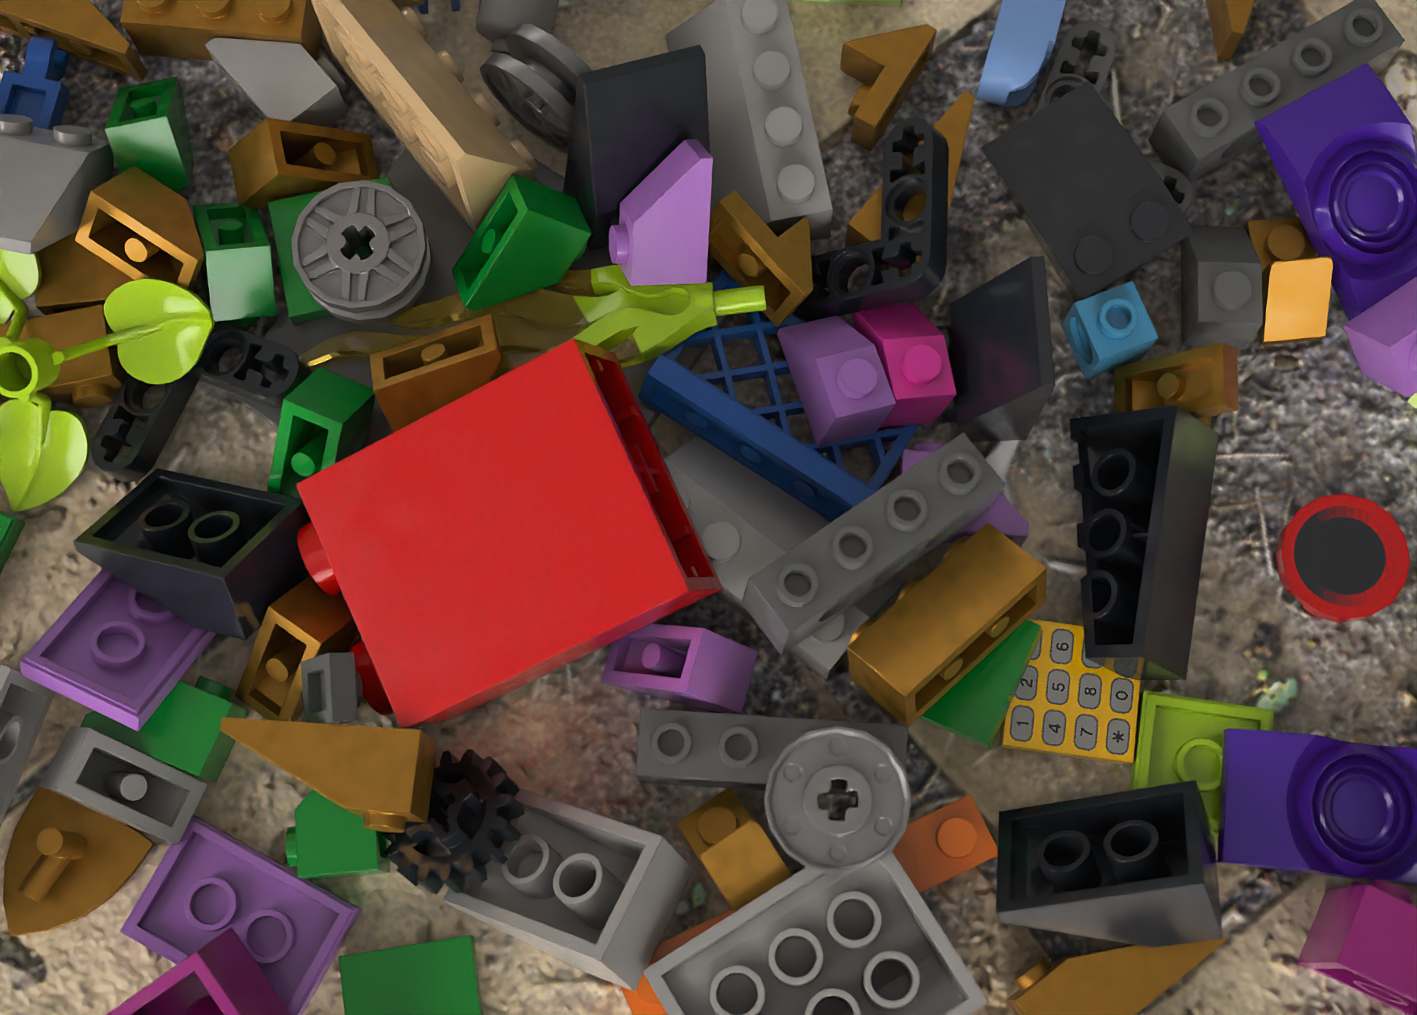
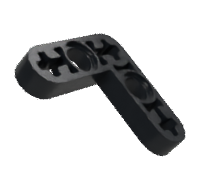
(899, 238)
(161, 419)

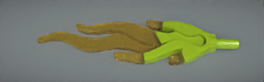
(629, 320)

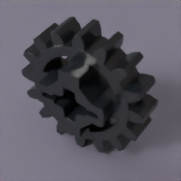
(464, 824)

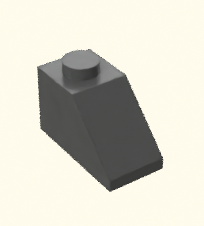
(1220, 287)

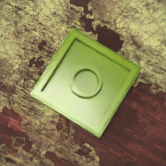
(1184, 742)

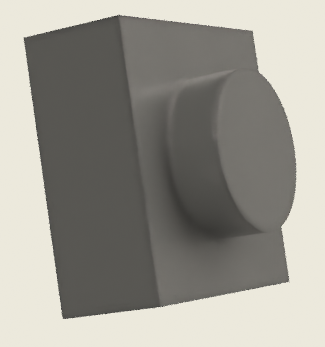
(331, 689)

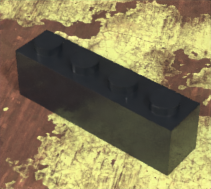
(1143, 536)

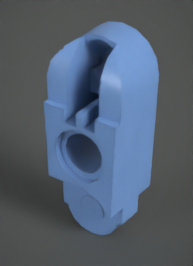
(1019, 50)

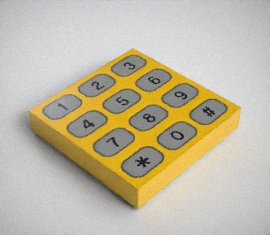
(1071, 703)

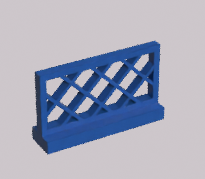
(748, 434)

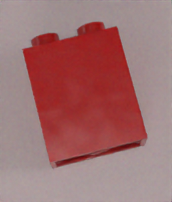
(503, 537)

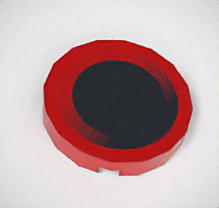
(1342, 558)

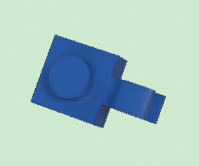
(37, 89)

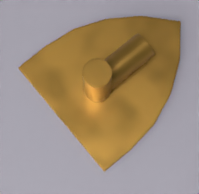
(65, 863)

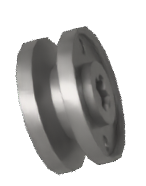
(536, 83)
(355, 217)
(866, 829)

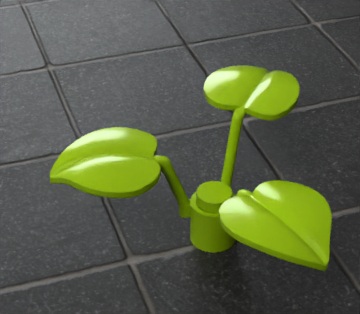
(158, 338)

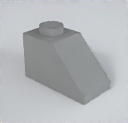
(281, 80)
(123, 784)

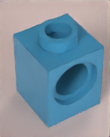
(1109, 330)

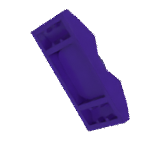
(1352, 181)
(1318, 806)

